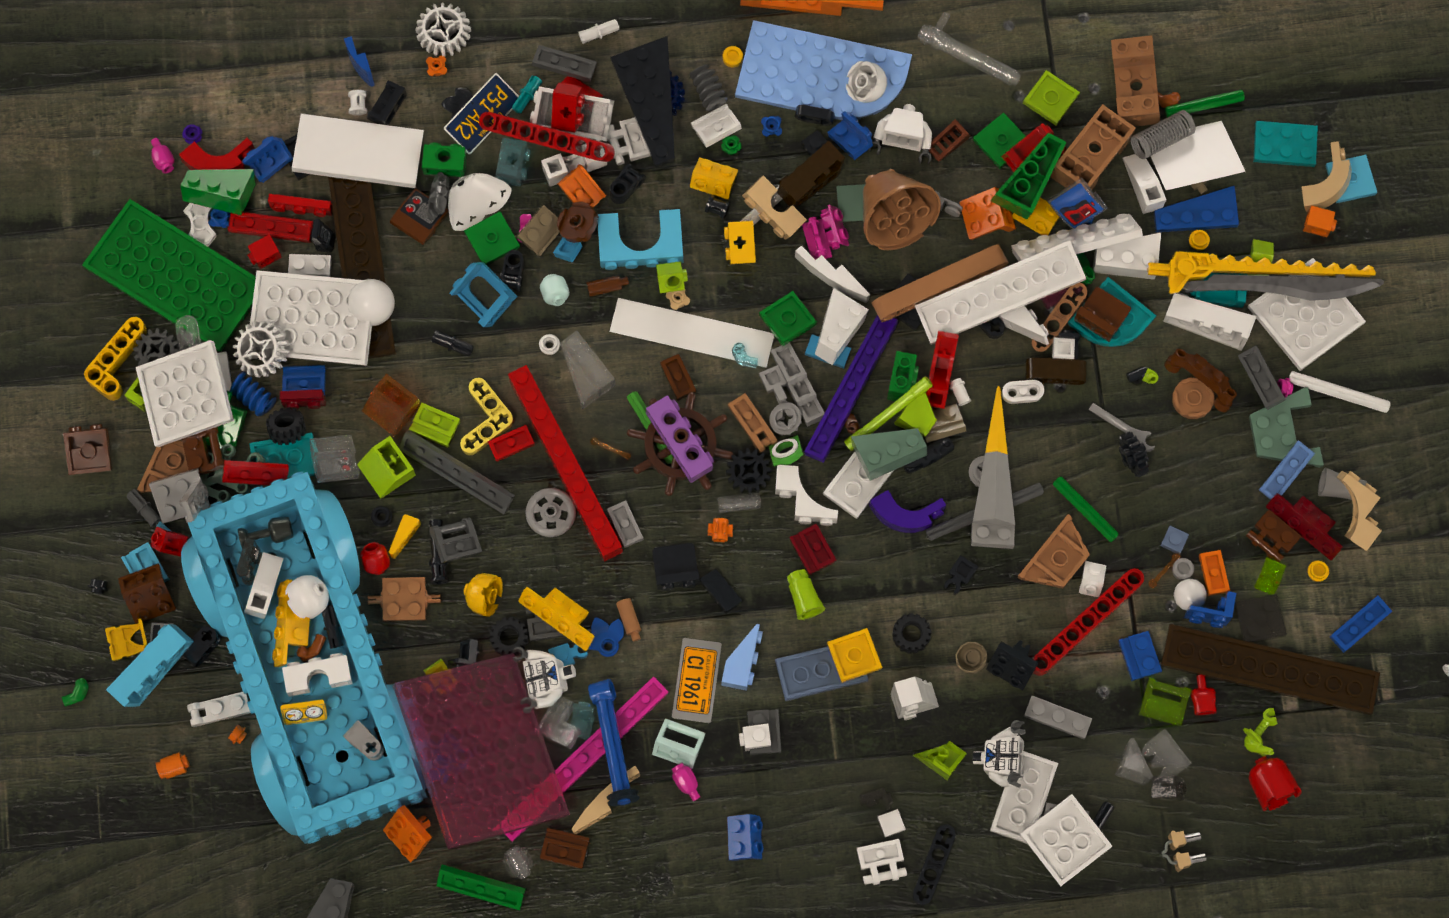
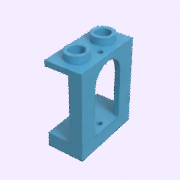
(462, 289)

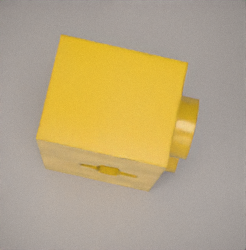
(746, 231)

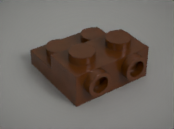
(87, 449)

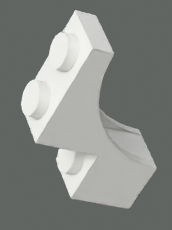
(806, 509)

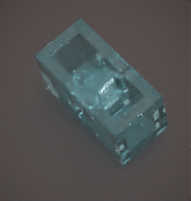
(512, 150)

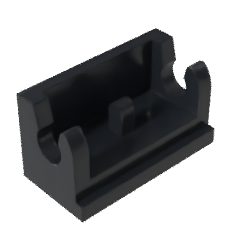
(387, 104)

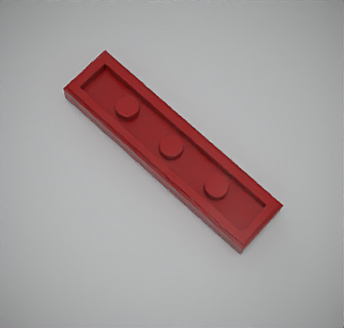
(276, 226)

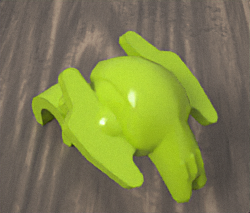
(1253, 740)

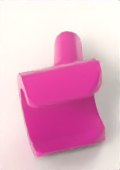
(524, 218)

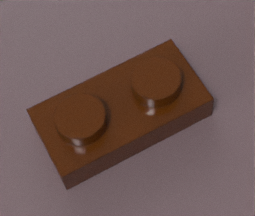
(677, 377)

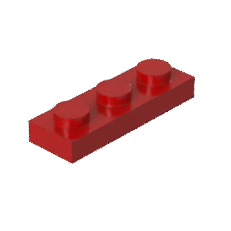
(300, 205)
(253, 472)

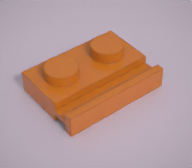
(581, 187)

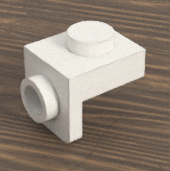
(1092, 579)
(755, 737)

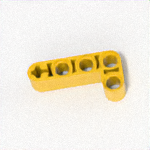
(119, 354)

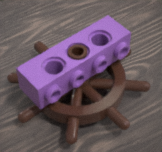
(679, 442)

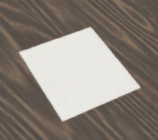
(1198, 157)

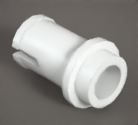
(959, 391)

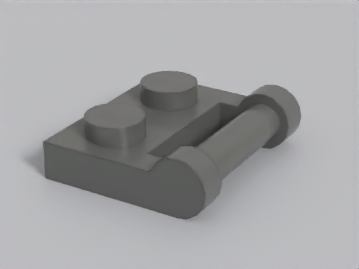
(458, 546)

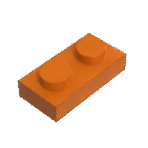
(1214, 572)

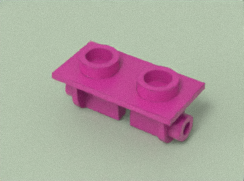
(832, 218)
(816, 238)

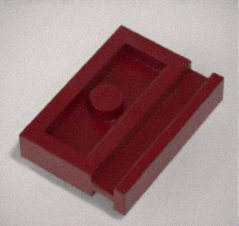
(303, 398)
(812, 549)

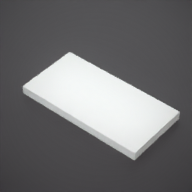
(357, 150)

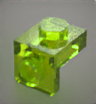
(1270, 576)

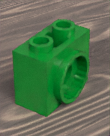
(903, 375)

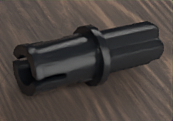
(452, 343)
(332, 627)

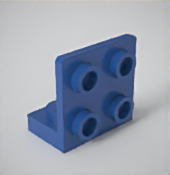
(1216, 618)

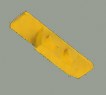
(559, 613)
(290, 628)

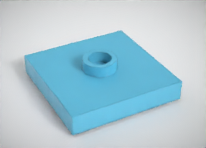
(1361, 180)

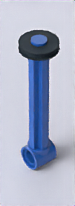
(603, 695)

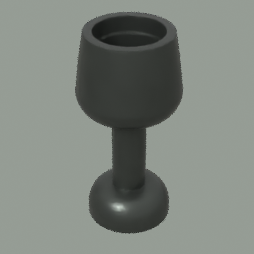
(278, 529)

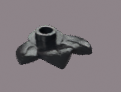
(455, 103)

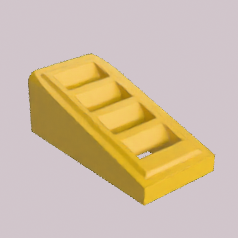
(405, 531)

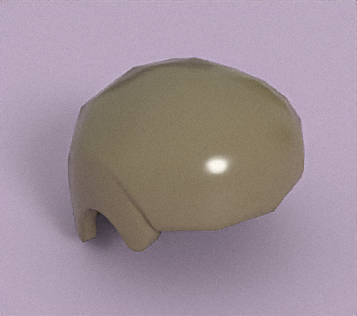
(971, 657)

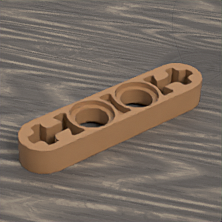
(1059, 317)

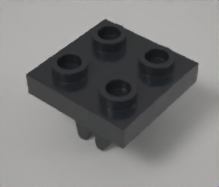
(1012, 664)

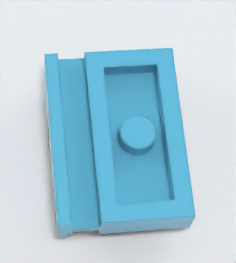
(142, 558)

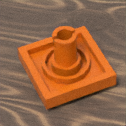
(408, 833)

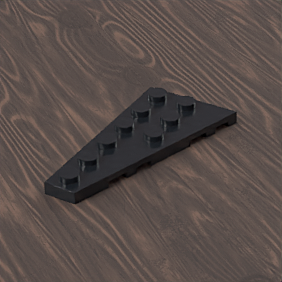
(647, 86)

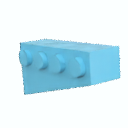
(150, 666)

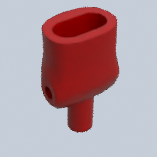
(1203, 698)

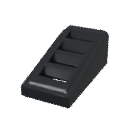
(322, 236)

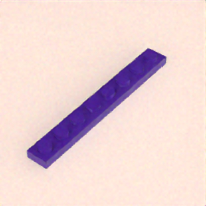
(850, 389)

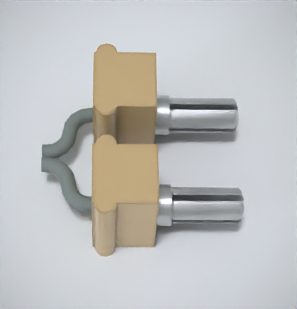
(1183, 860)

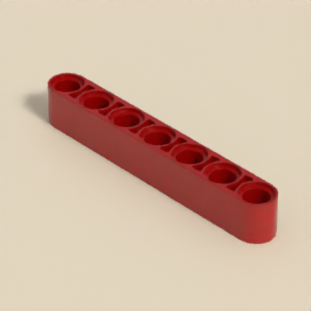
(555, 136)
(1092, 613)

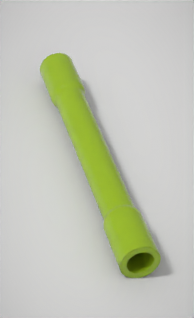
(914, 392)

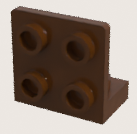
(1102, 314)
(146, 593)

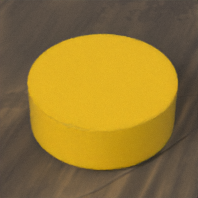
(732, 56)

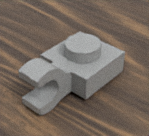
(773, 382)

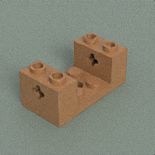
(1136, 63)
(1105, 130)

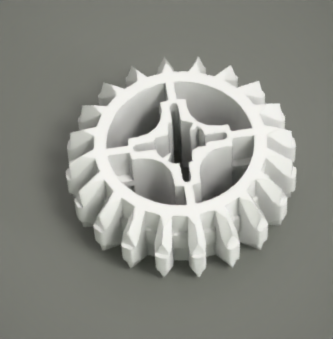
(426, 36)
(251, 336)

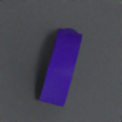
(904, 520)

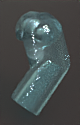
(741, 356)

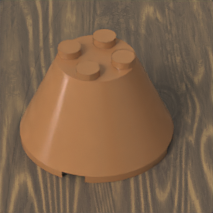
(897, 209)

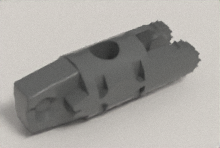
(438, 196)

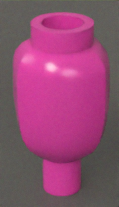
(162, 156)
(685, 780)

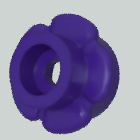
(188, 130)

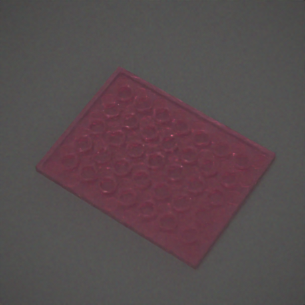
(480, 750)

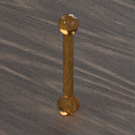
(594, 441)
(1153, 582)

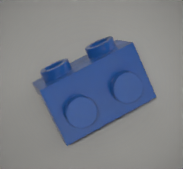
(268, 158)
(745, 837)

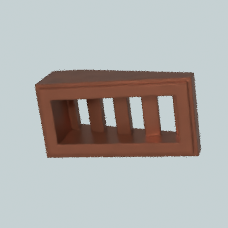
(955, 125)

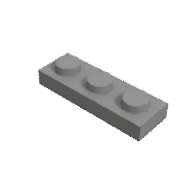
(1058, 717)

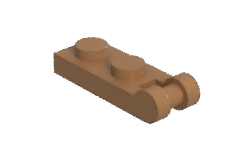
(752, 422)

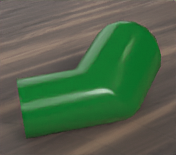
(79, 693)

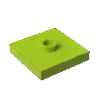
(1051, 97)

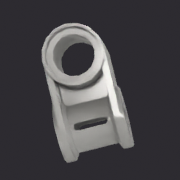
(362, 739)

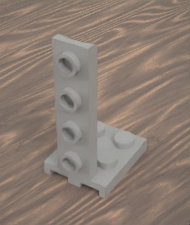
(180, 496)

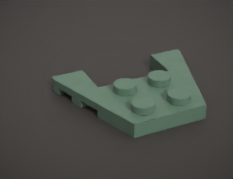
(1275, 432)

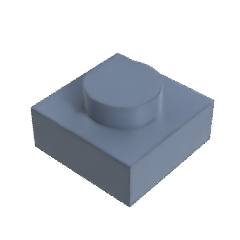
(1174, 540)

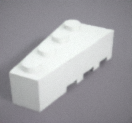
(1210, 320)

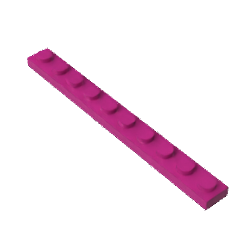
(593, 747)

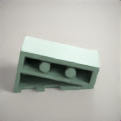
(888, 450)

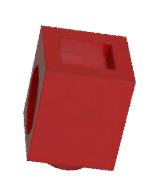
(263, 252)

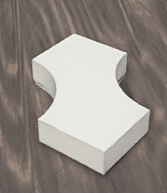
(199, 220)

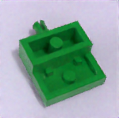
(230, 431)

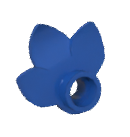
(606, 634)

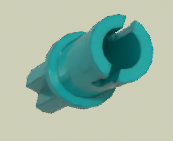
(527, 94)

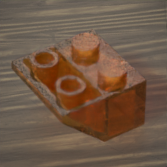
(391, 405)

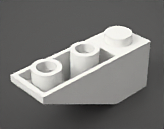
(1145, 183)
(1025, 323)
(263, 585)

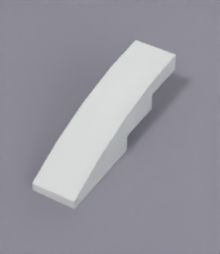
(838, 279)

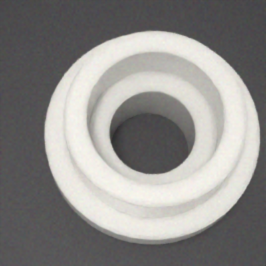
(549, 338)

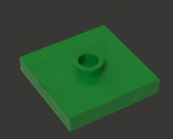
(998, 138)
(491, 238)
(787, 318)

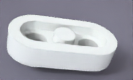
(1022, 392)

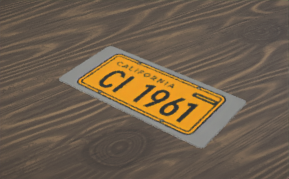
(696, 680)

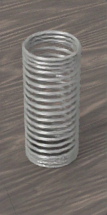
(1147, 143)

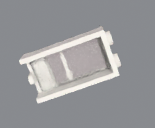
(596, 114)

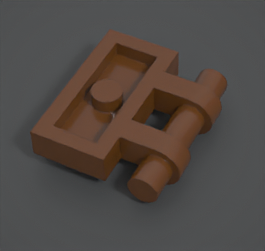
(1277, 531)

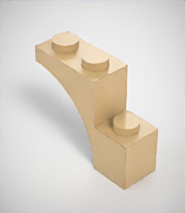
(1361, 530)

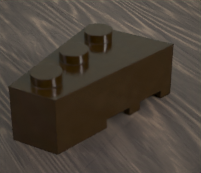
(811, 175)

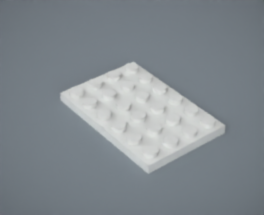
(312, 316)

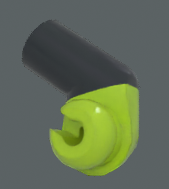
(1144, 374)

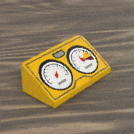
(304, 712)

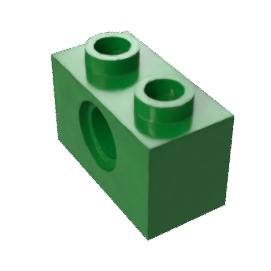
(453, 167)

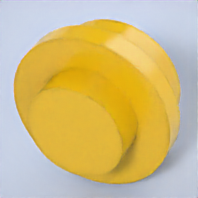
(1199, 240)
(1318, 571)

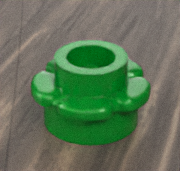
(731, 150)

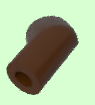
(852, 424)

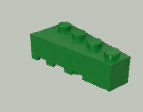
(1027, 183)

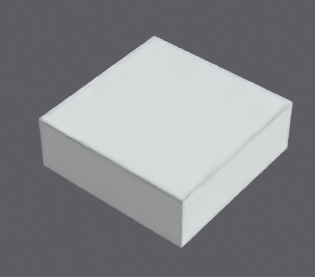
(1063, 348)
(891, 823)

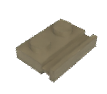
(539, 230)
(948, 423)

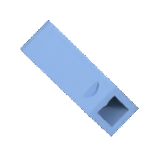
(738, 666)

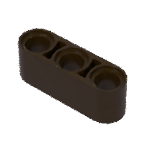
(1056, 371)

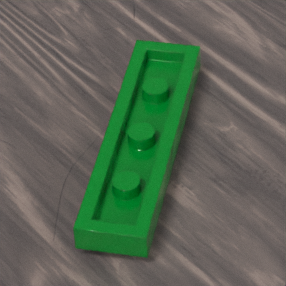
(480, 887)

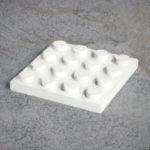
(1304, 326)
(184, 393)

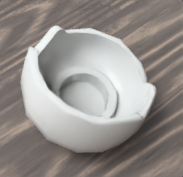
(1190, 593)

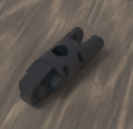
(935, 452)

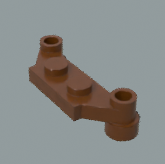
(1206, 374)

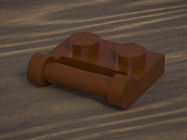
(197, 452)

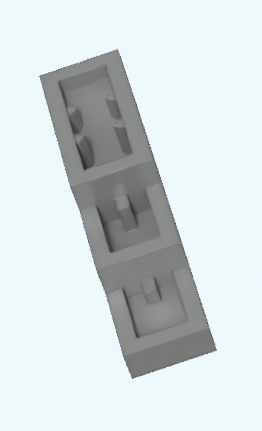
(798, 384)

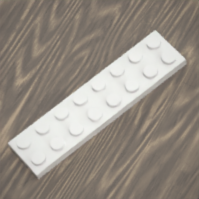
(1001, 291)

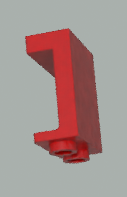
(1020, 151)

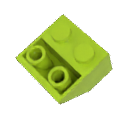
(386, 467)

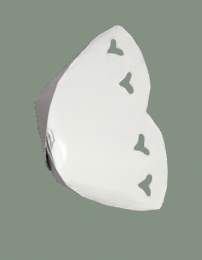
(475, 198)

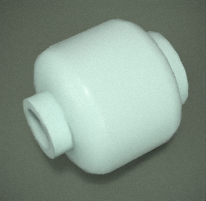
(554, 289)

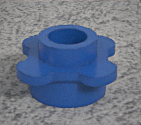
(771, 120)
(219, 218)

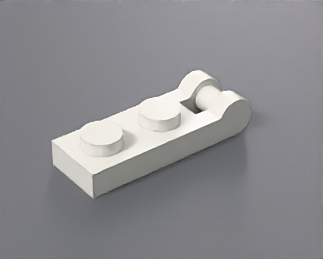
(219, 709)

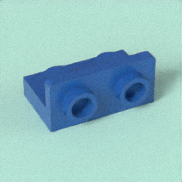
(851, 136)

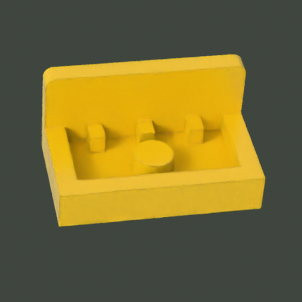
(713, 178)
(1041, 219)

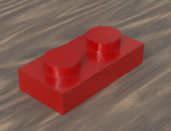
(511, 443)

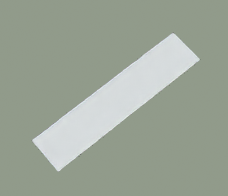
(689, 331)

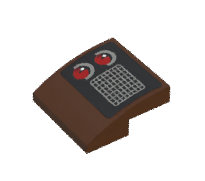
(413, 217)

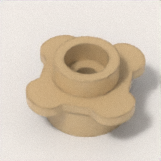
(675, 304)

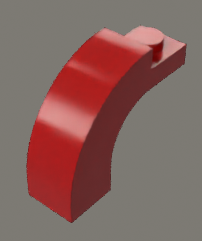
(197, 159)
(941, 368)

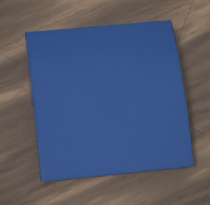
(359, 62)

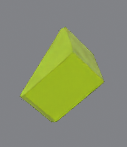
(1260, 250)

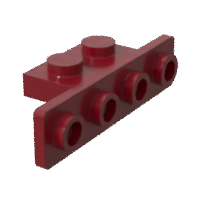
(1308, 522)

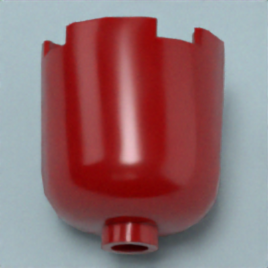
(1273, 783)

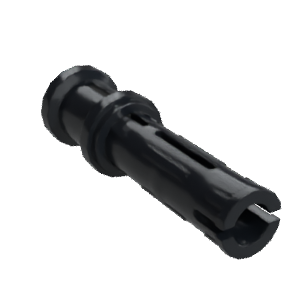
(438, 569)

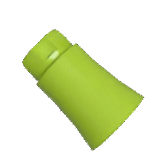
(804, 595)

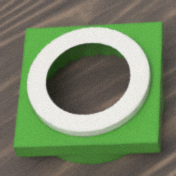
(788, 457)

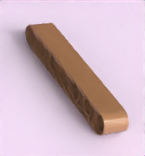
(939, 282)

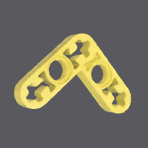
(493, 414)

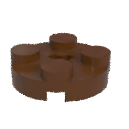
(582, 231)

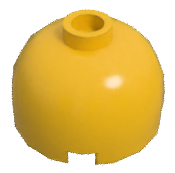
(482, 593)

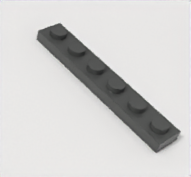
(456, 472)

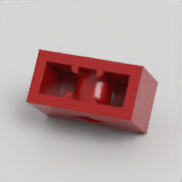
(567, 107)

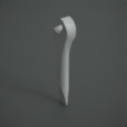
(1141, 435)

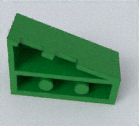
(219, 189)

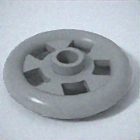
(541, 526)

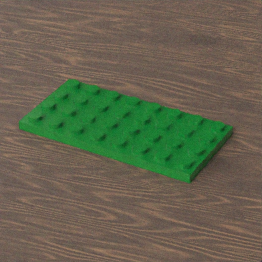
(173, 273)

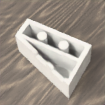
(1128, 257)
(839, 325)
(913, 697)

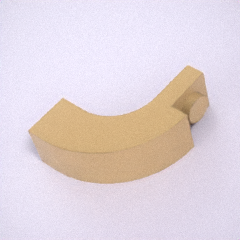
(1333, 187)

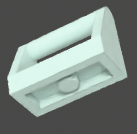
(676, 751)

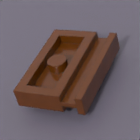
(564, 848)

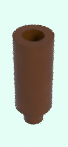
(606, 285)

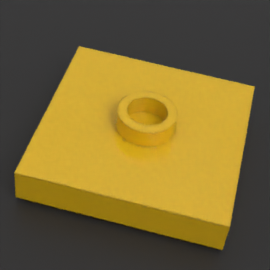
(854, 655)

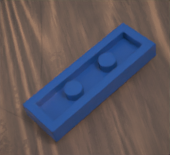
(1360, 624)

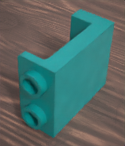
(1222, 298)

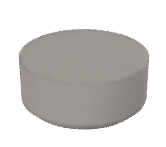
(1182, 569)

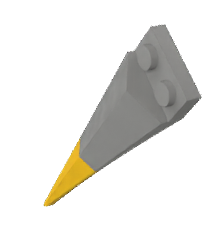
(994, 511)

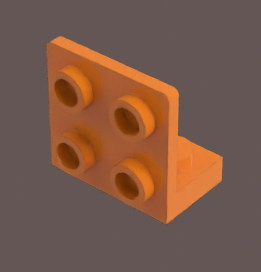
(984, 216)

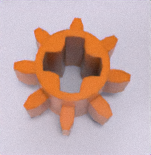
(720, 530)

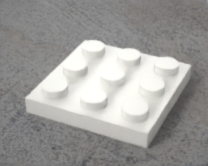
(1066, 840)

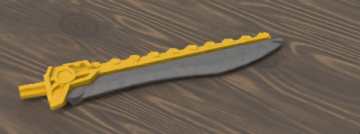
(1198, 266)

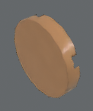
(1192, 398)

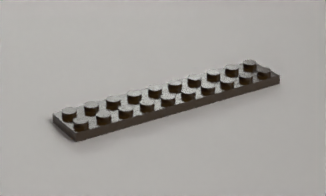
(360, 247)
(1270, 669)

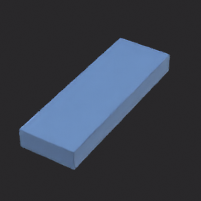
(1287, 470)

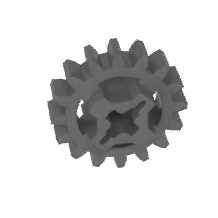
(161, 345)

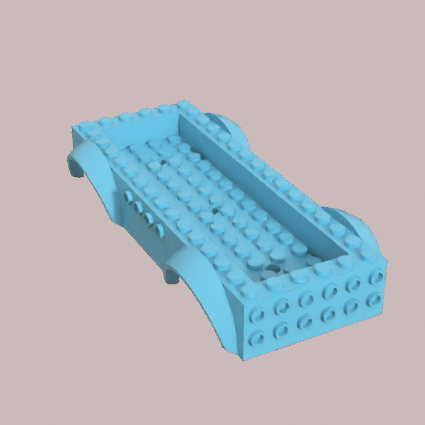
(338, 792)

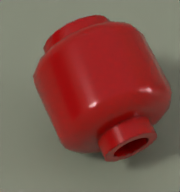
(375, 558)

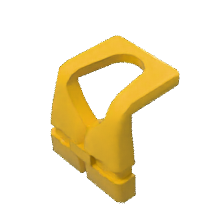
(120, 641)

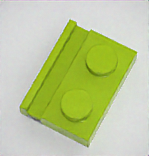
(434, 425)

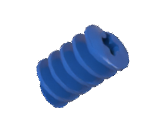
(251, 396)

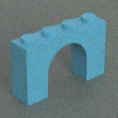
(616, 254)

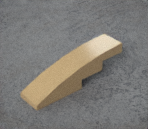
(599, 806)

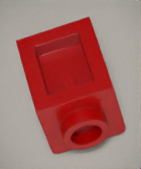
(168, 541)

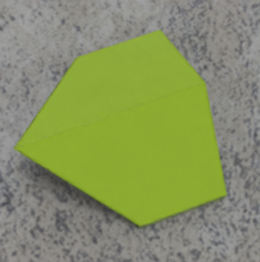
(917, 415)
(942, 759)

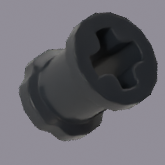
(717, 207)

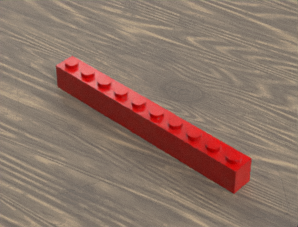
(565, 463)

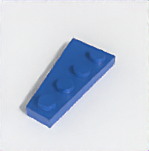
(1203, 212)

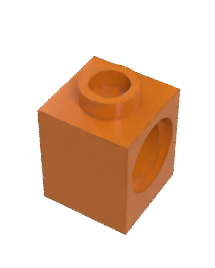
(1319, 221)

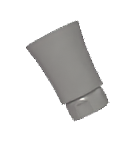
(1331, 486)

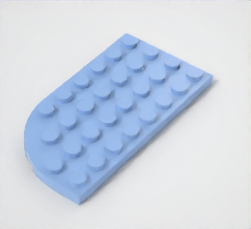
(811, 69)

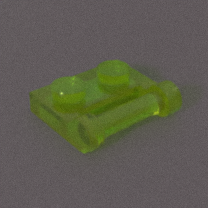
(1163, 708)

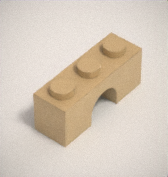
(760, 196)

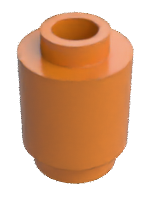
(172, 766)

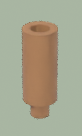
(629, 618)

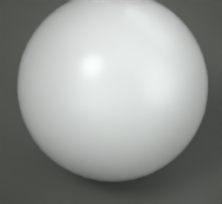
(371, 301)

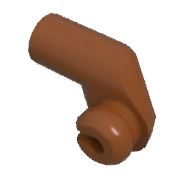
(1168, 100)
(313, 650)

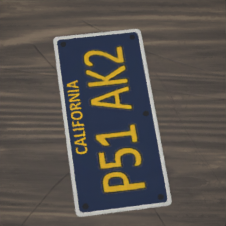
(493, 97)

